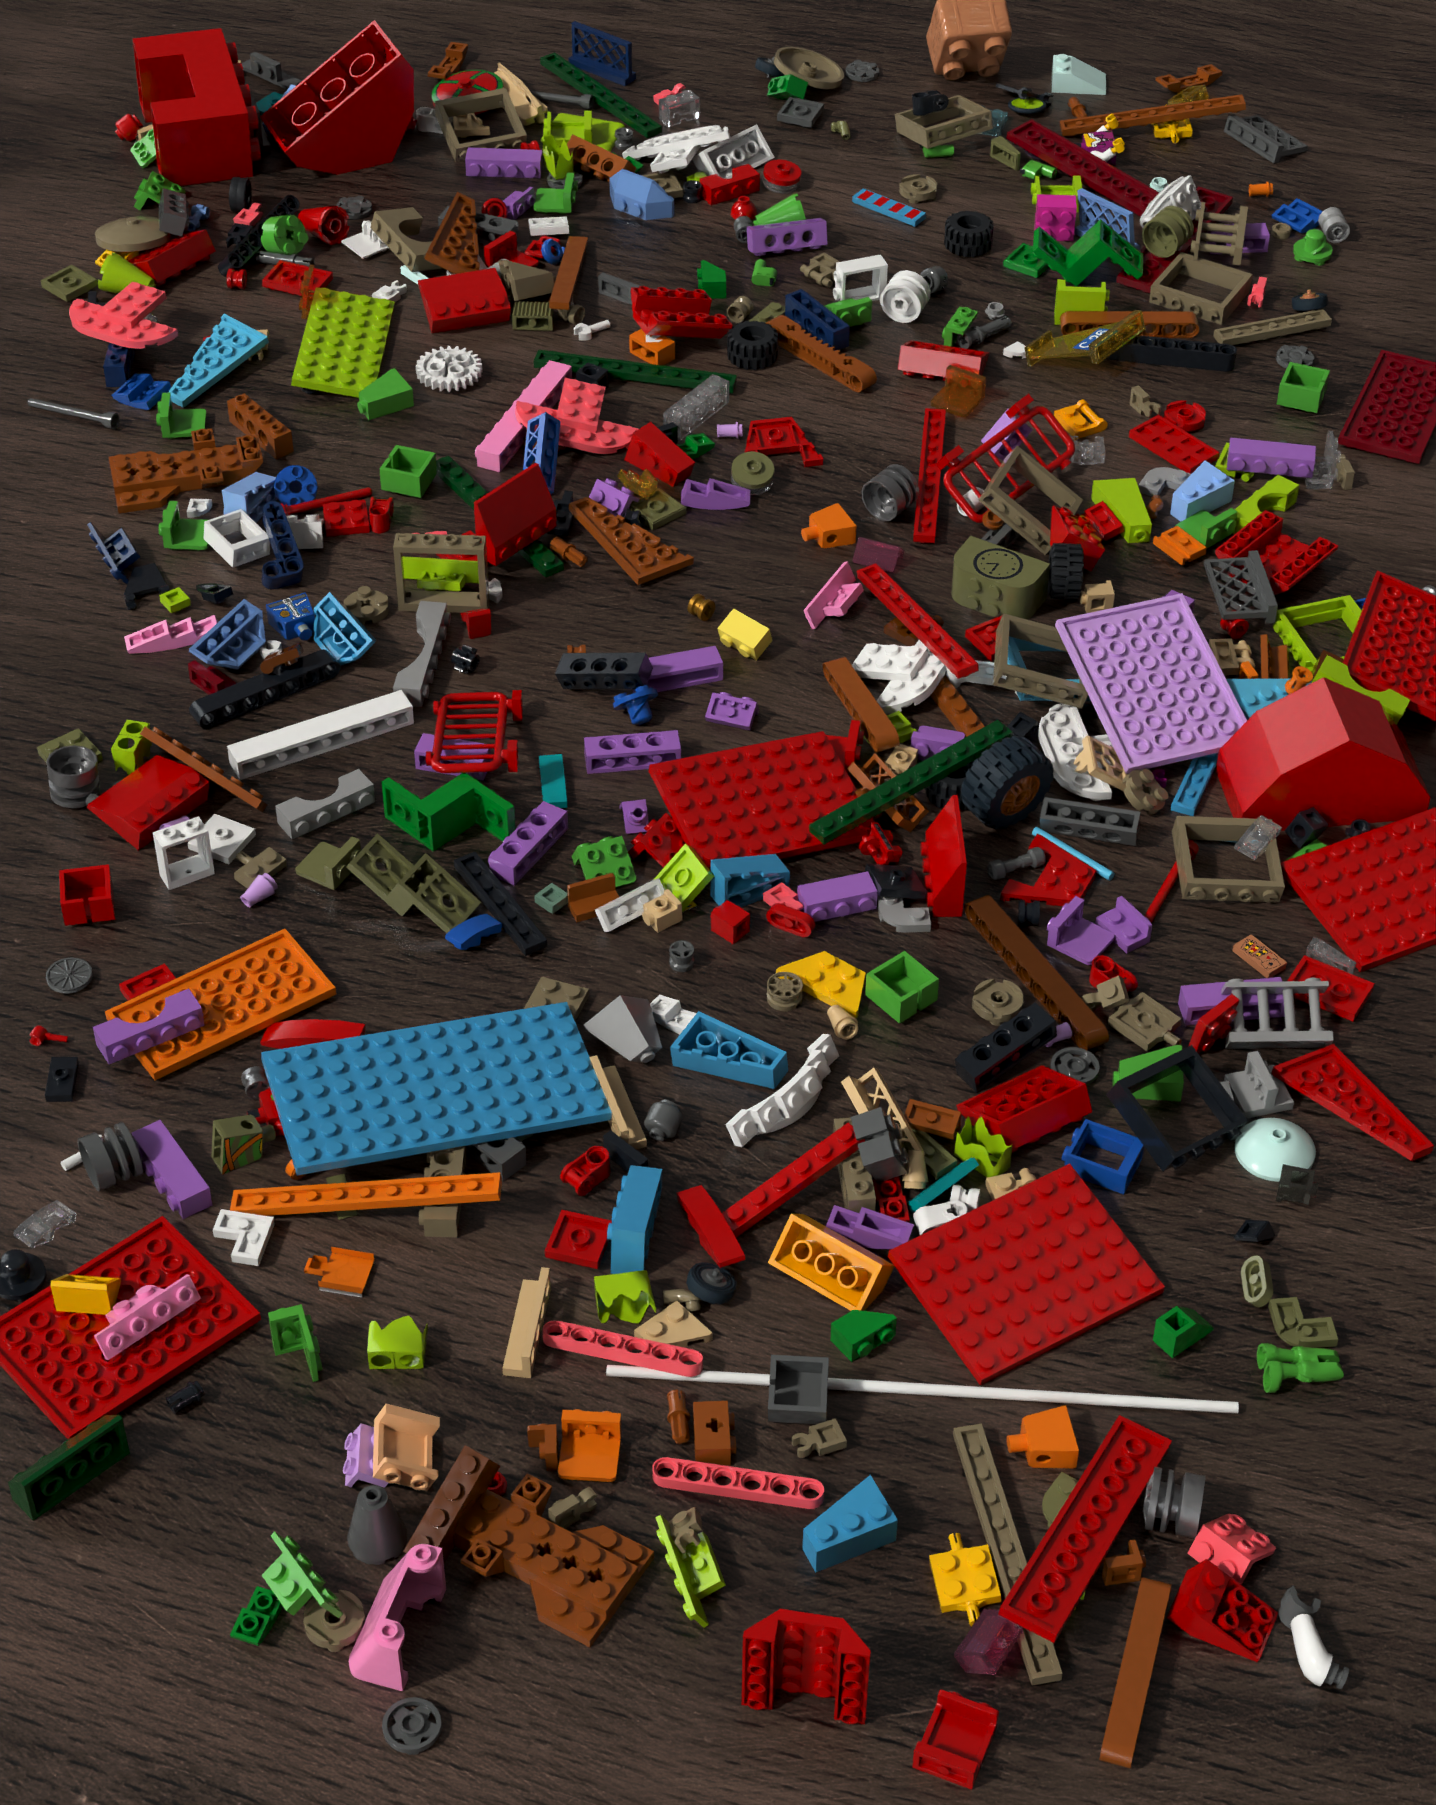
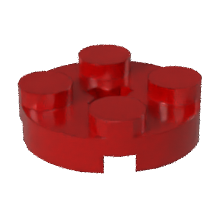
(1185, 415)

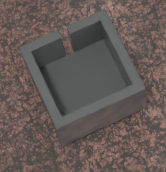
(881, 1150)
(798, 1389)

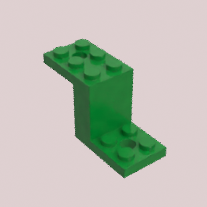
(1087, 253)
(448, 811)

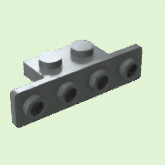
(269, 70)

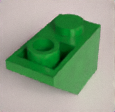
(786, 87)
(712, 280)
(1179, 1330)
(861, 1332)

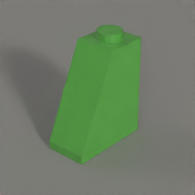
(385, 396)
(1167, 1089)

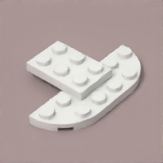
(677, 148)
(911, 669)
(1061, 741)

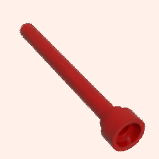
(318, 502)
(1167, 884)

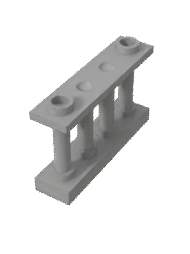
(1265, 1036)

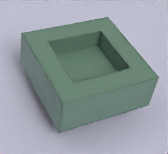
(551, 898)

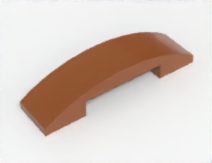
(451, 63)
(1204, 76)

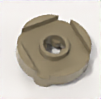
(917, 188)
(367, 604)
(1144, 791)
(994, 1011)
(334, 1635)

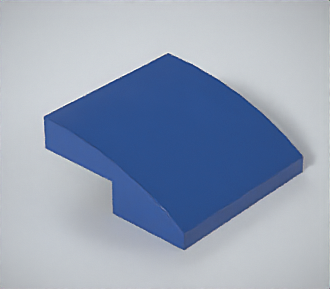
(1298, 215)
(141, 391)

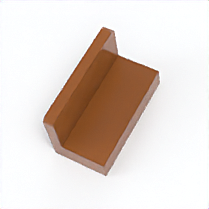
(590, 895)
(933, 1119)

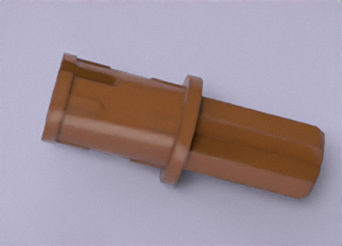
(1077, 109)
(568, 551)
(678, 1416)

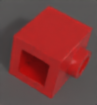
(730, 921)

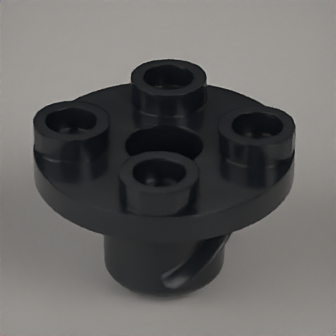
(20, 1275)

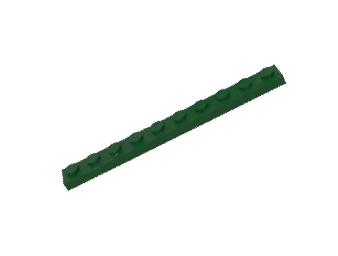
(602, 95)
(634, 370)
(470, 491)
(908, 783)

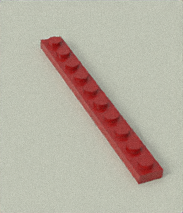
(929, 476)
(918, 621)

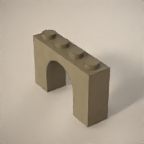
(394, 227)

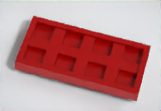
(1173, 444)

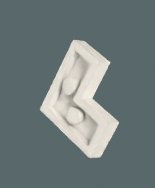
(249, 1230)

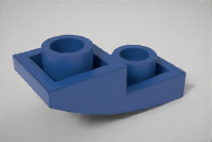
(470, 931)

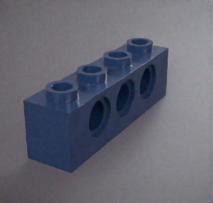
(817, 319)
(118, 365)

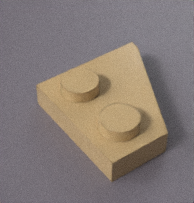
(469, 125)
(674, 1327)

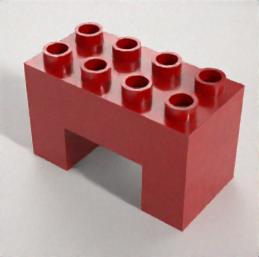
(197, 106)

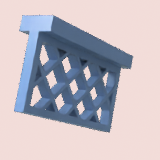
(1105, 205)

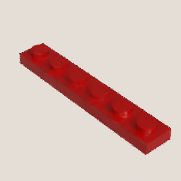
(792, 1179)

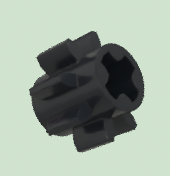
(465, 659)

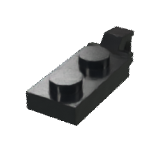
(563, 515)

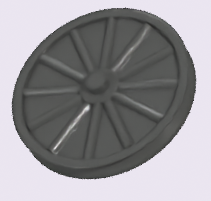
(69, 975)

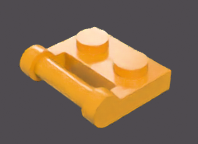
(1076, 424)

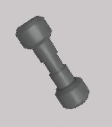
(997, 869)

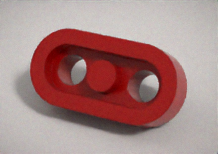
(790, 920)

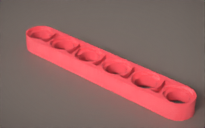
(623, 1344)
(737, 1488)

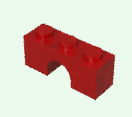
(743, 182)

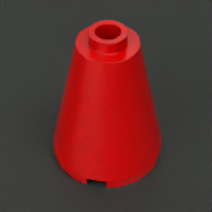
(326, 223)

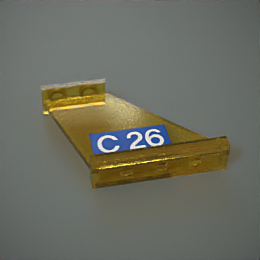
(1093, 342)

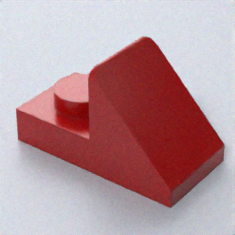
(477, 622)

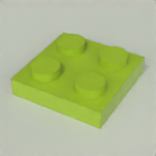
(685, 875)

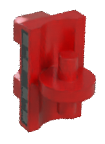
(879, 845)

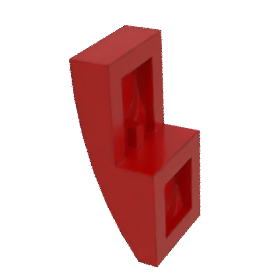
(534, 248)

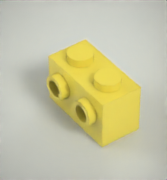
(744, 634)

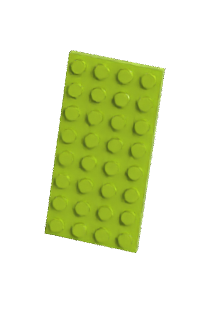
(342, 342)

